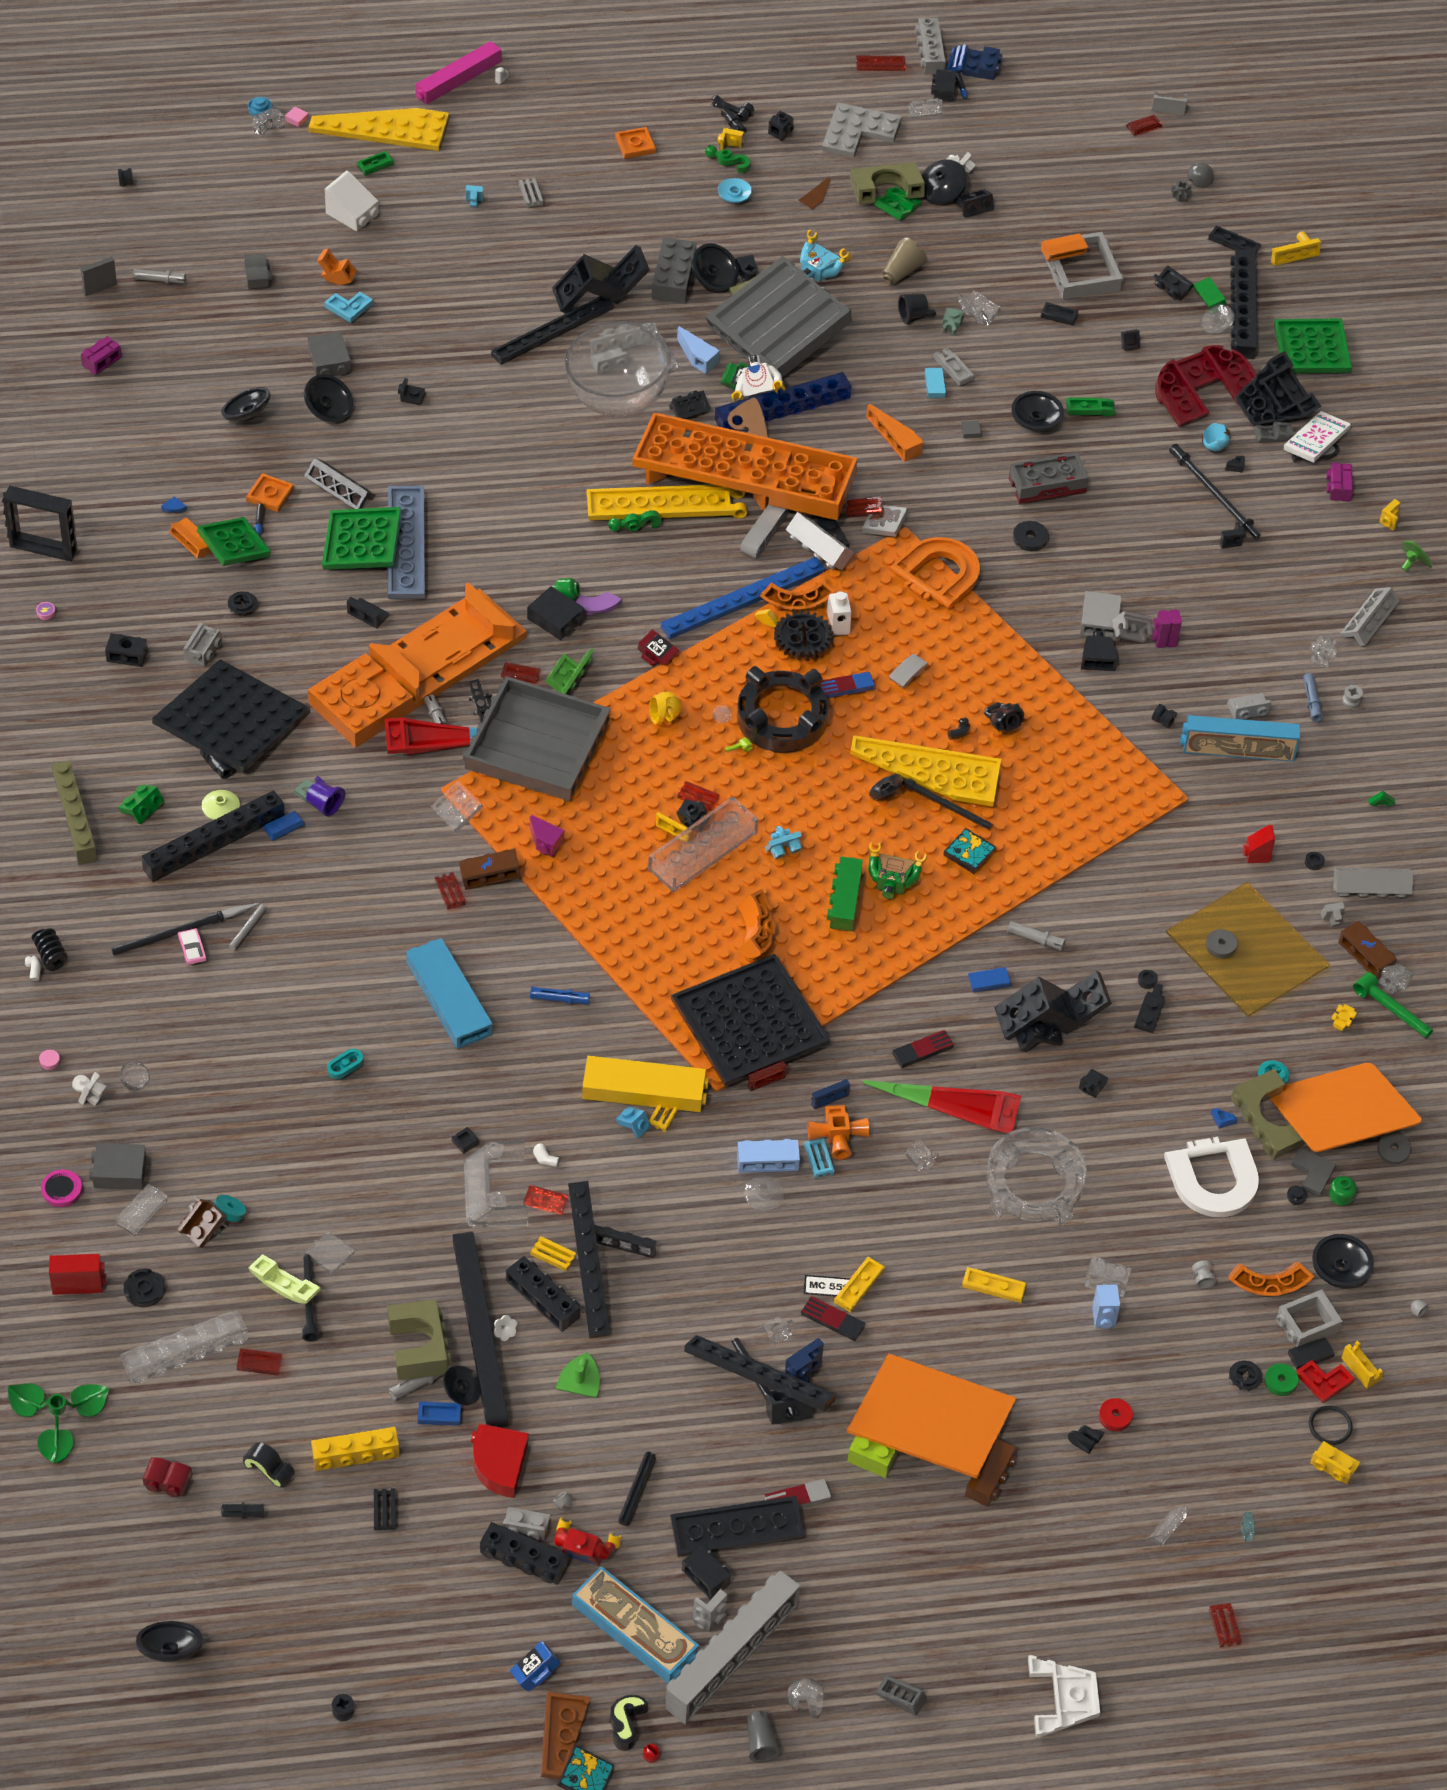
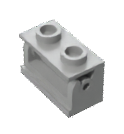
(202, 645)

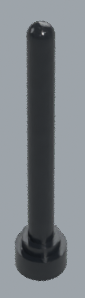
(310, 1331)

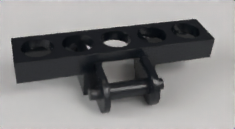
(479, 697)

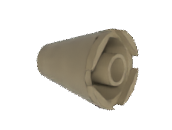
(903, 261)

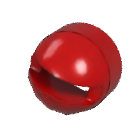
(648, 1755)

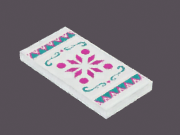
(1317, 436)

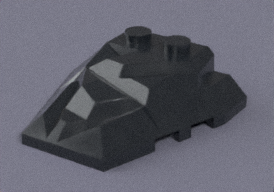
(1276, 394)

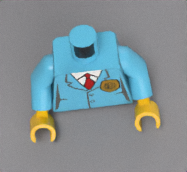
(820, 262)

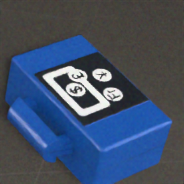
(535, 1666)

